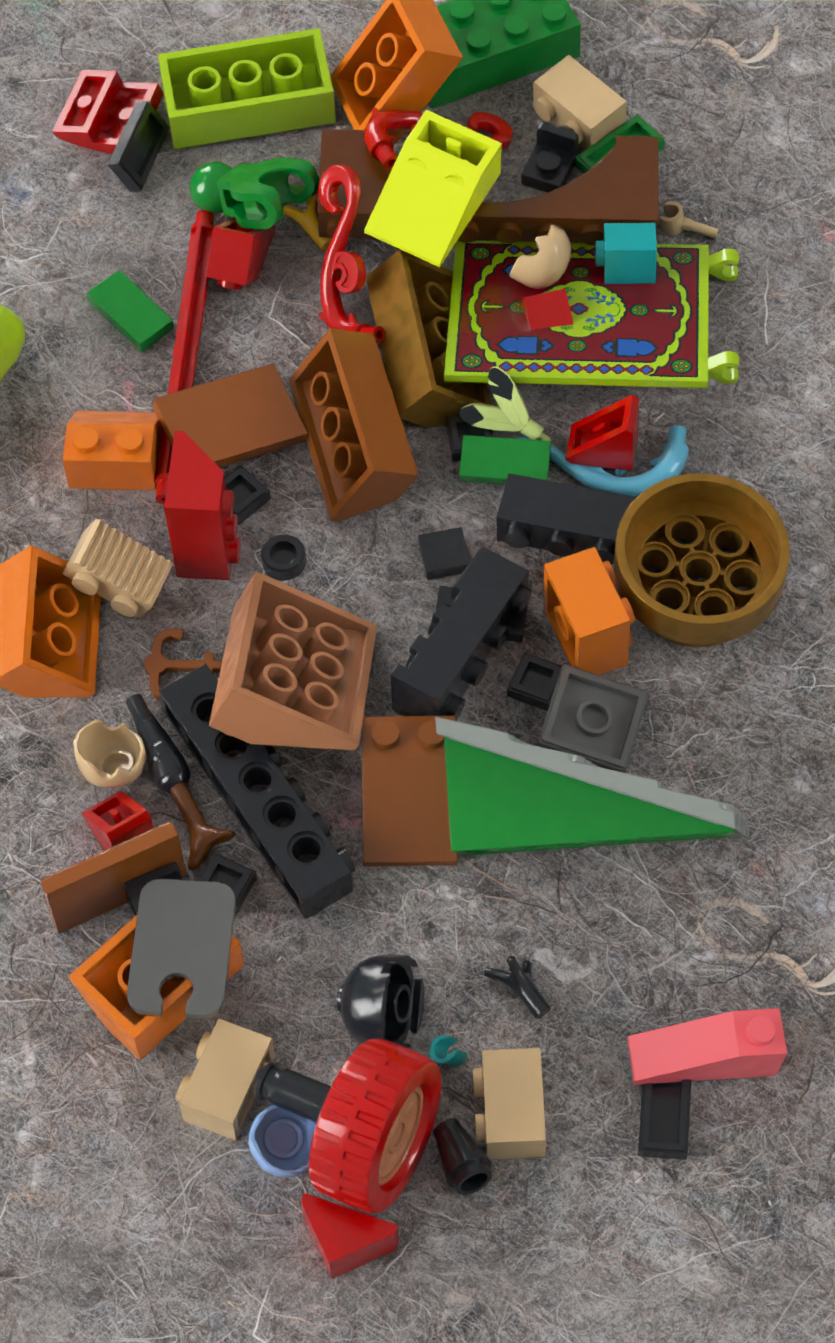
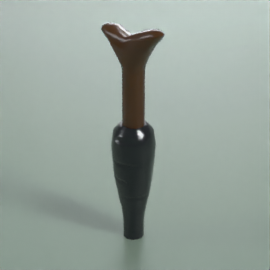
(173, 776)

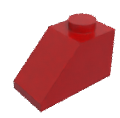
(237, 253)

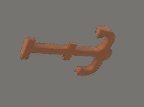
(157, 664)

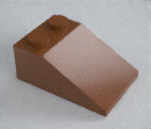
(405, 793)

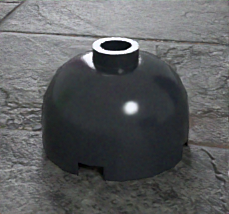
(382, 999)

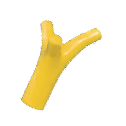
(308, 221)

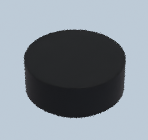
(283, 557)

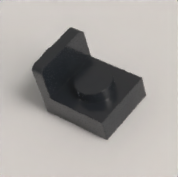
(551, 158)

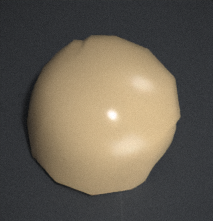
(549, 262)
(109, 755)

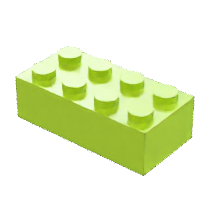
(247, 88)

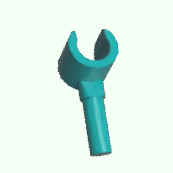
(439, 1049)

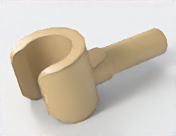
(676, 222)

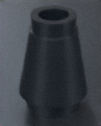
(462, 1159)

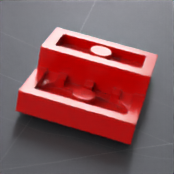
(101, 109)

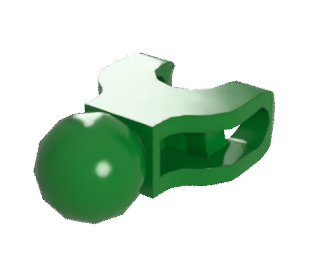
(253, 190)

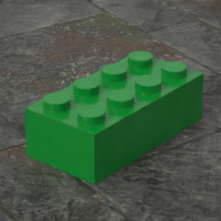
(505, 42)

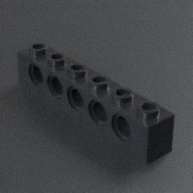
(308, 884)

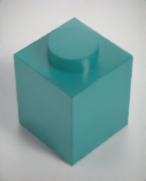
(628, 253)

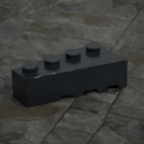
(461, 638)

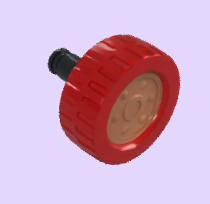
(367, 1122)

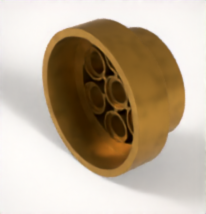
(711, 515)

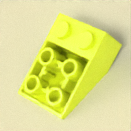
(435, 188)

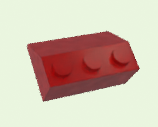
(200, 514)

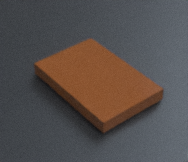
(234, 415)
(98, 881)

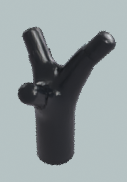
(522, 983)

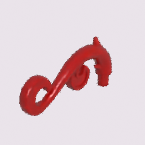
(381, 123)
(339, 261)

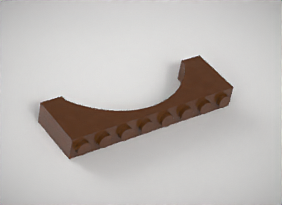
(612, 191)

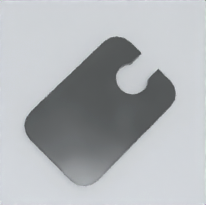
(182, 933)

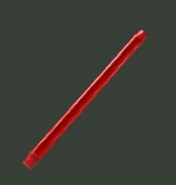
(188, 330)

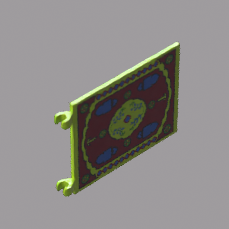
(619, 330)

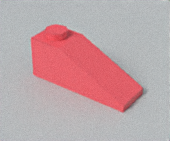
(710, 1048)

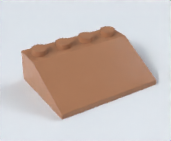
(293, 670)

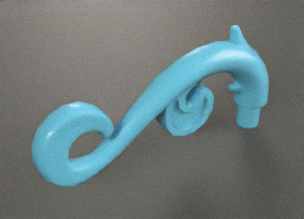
(666, 466)

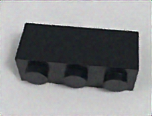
(559, 517)

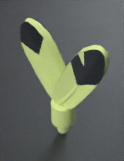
(509, 415)

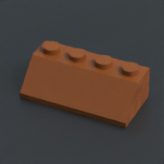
(352, 424)

